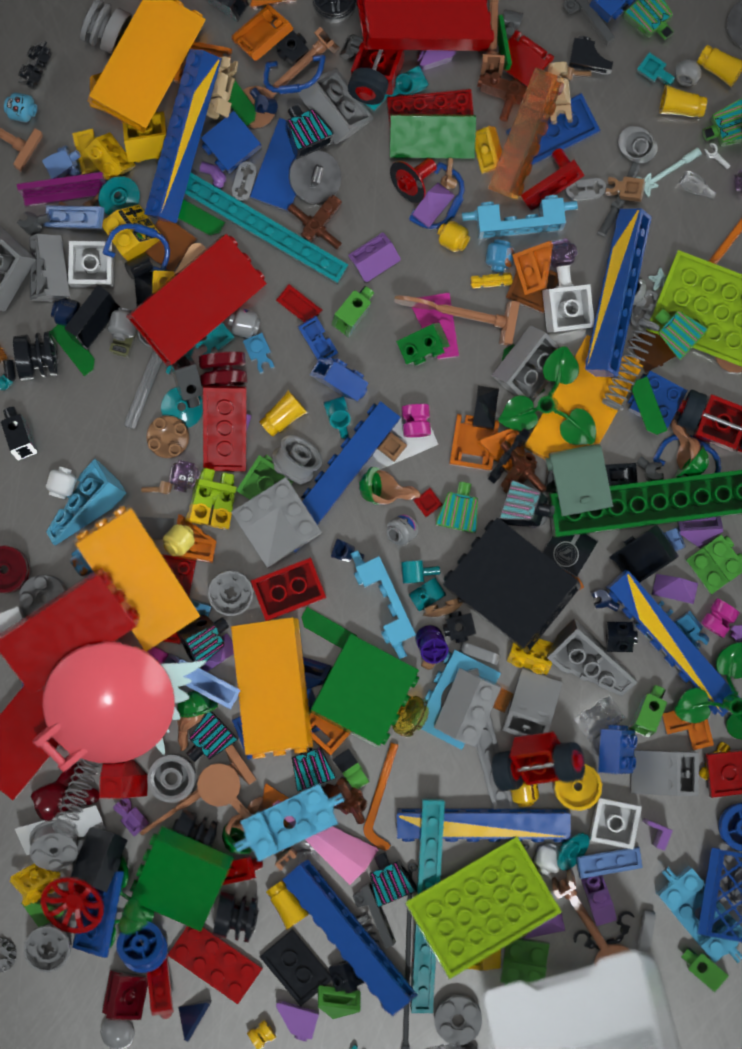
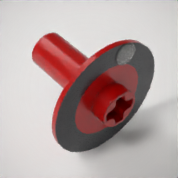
(409, 180)

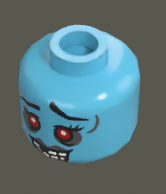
(20, 107)

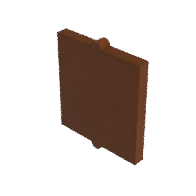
(658, 352)

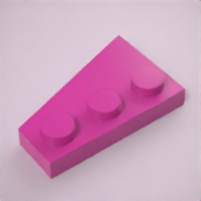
(428, 317)

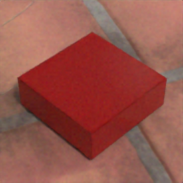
(428, 502)

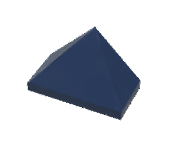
(315, 672)
(191, 1017)

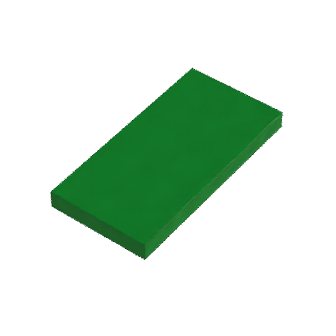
(432, 136)

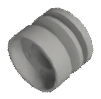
(102, 25)
(236, 604)
(36, 954)

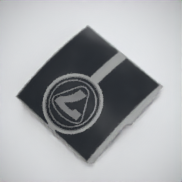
(570, 551)

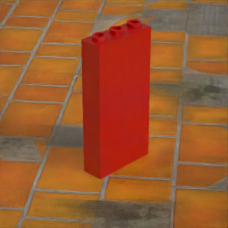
(425, 25)
(197, 299)
(78, 617)
(18, 754)

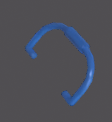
(294, 88)
(454, 206)
(143, 230)
(706, 447)

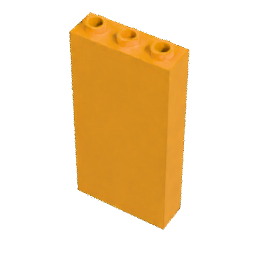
(146, 61)
(582, 393)
(140, 571)
(272, 687)

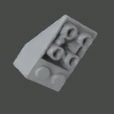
(532, 704)
(666, 773)

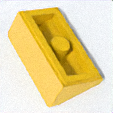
(487, 148)

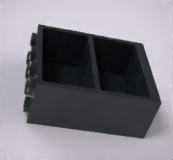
(511, 584)

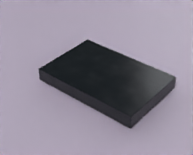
(296, 967)

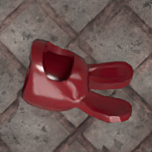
(49, 797)

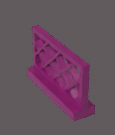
(61, 189)

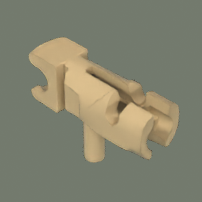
(222, 89)
(563, 101)

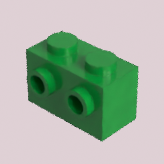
(423, 344)

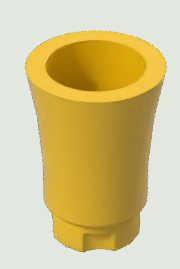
(721, 64)
(682, 103)
(283, 414)
(286, 905)

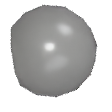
(688, 72)

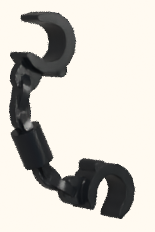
(498, 470)
(624, 930)

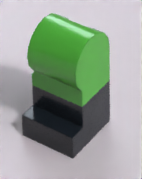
(351, 769)

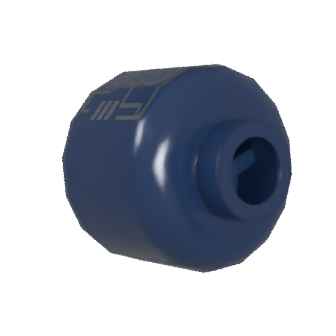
(64, 310)

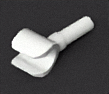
(717, 156)

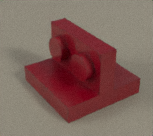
(125, 996)

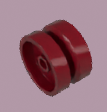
(223, 369)
(18, 569)

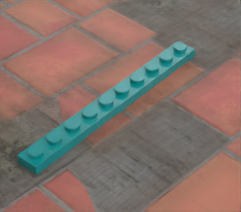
(265, 228)
(428, 875)

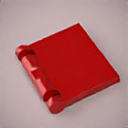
(525, 57)

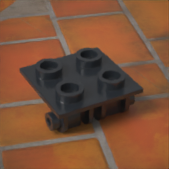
(35, 53)

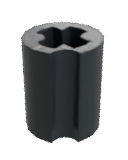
(138, 266)

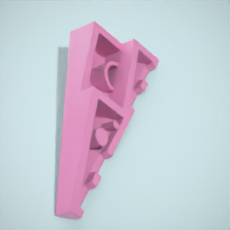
(343, 852)

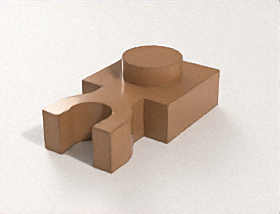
(629, 189)

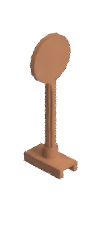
(318, 48)
(492, 60)
(24, 147)
(506, 321)
(236, 763)
(219, 787)
(566, 888)

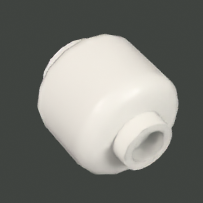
(61, 482)
(546, 859)

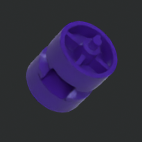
(431, 644)

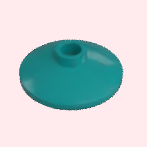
(128, 196)
(170, 404)
(571, 849)

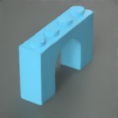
(443, 679)

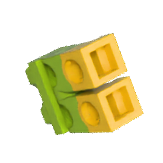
(212, 501)

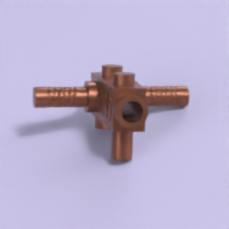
(510, 91)
(315, 225)
(522, 470)
(353, 799)

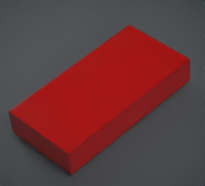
(298, 304)

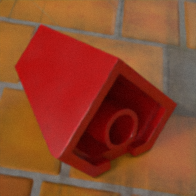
(123, 780)

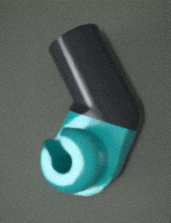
(8, 376)

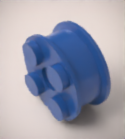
(730, 826)
(143, 949)

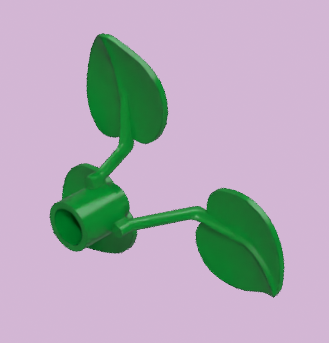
(520, 411)
(694, 702)
(133, 915)

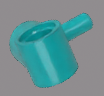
(410, 82)
(338, 415)
(414, 571)
(427, 594)

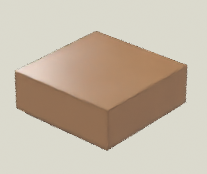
(392, 447)

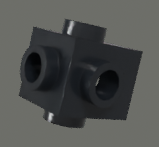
(295, 53)
(467, 626)
(620, 637)
(344, 977)

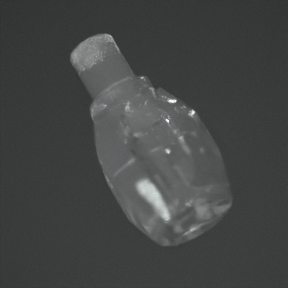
(696, 184)

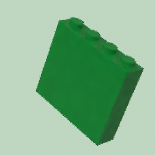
(365, 691)
(180, 878)

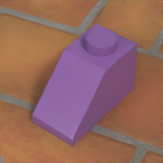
(299, 1020)

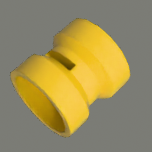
(261, 1034)

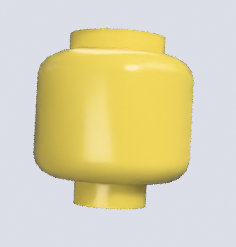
(178, 540)

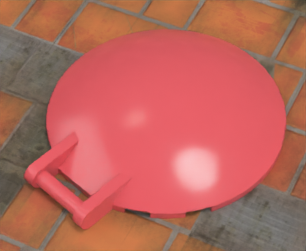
(106, 705)

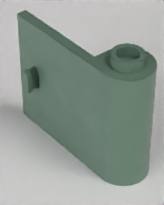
(578, 476)

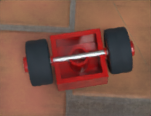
(374, 74)
(712, 419)
(536, 761)

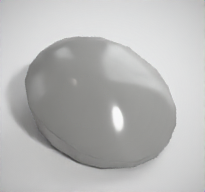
(637, 144)

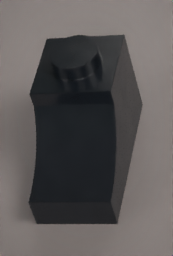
(585, 57)
(621, 473)

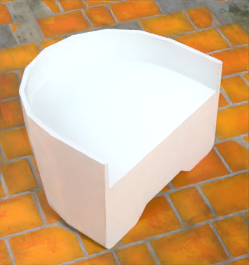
(596, 1007)

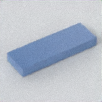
(75, 217)
(609, 862)

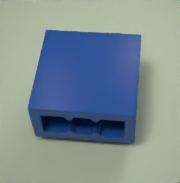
(230, 143)
(340, 378)
(667, 396)
(617, 750)

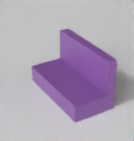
(374, 257)
(662, 835)

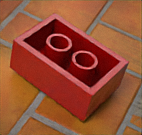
(288, 589)

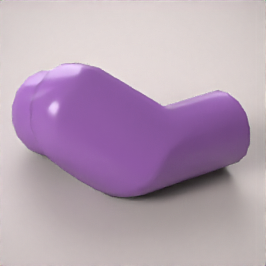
(216, 174)

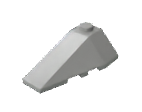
(583, 655)

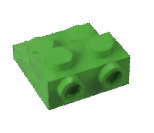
(260, 478)
(716, 563)
(524, 961)

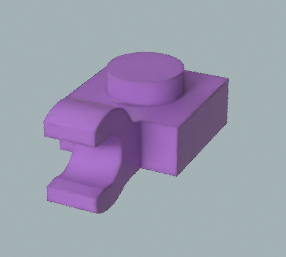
(132, 818)

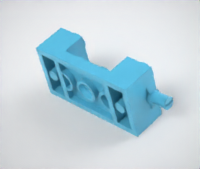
(490, 225)
(371, 573)
(266, 830)
(683, 897)

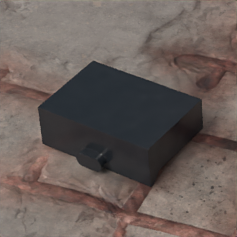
(91, 317)
(645, 554)
(99, 858)

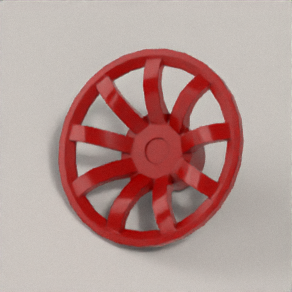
(73, 900)

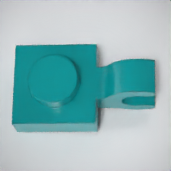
(654, 68)

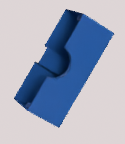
(313, 335)

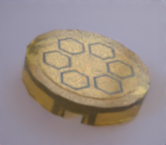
(411, 717)

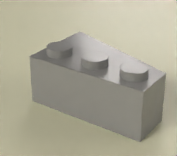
(48, 272)

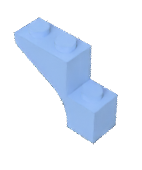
(208, 684)

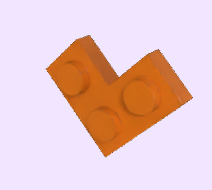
(698, 733)

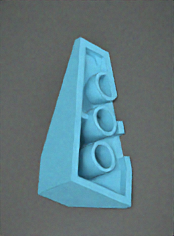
(92, 498)

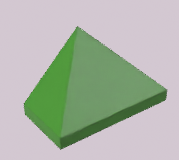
(37, 914)
(338, 1003)

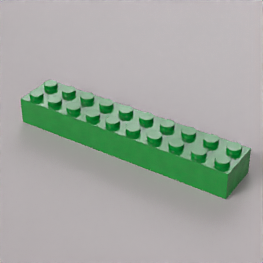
(656, 504)

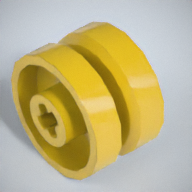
(583, 798)

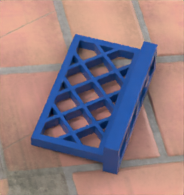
(711, 895)

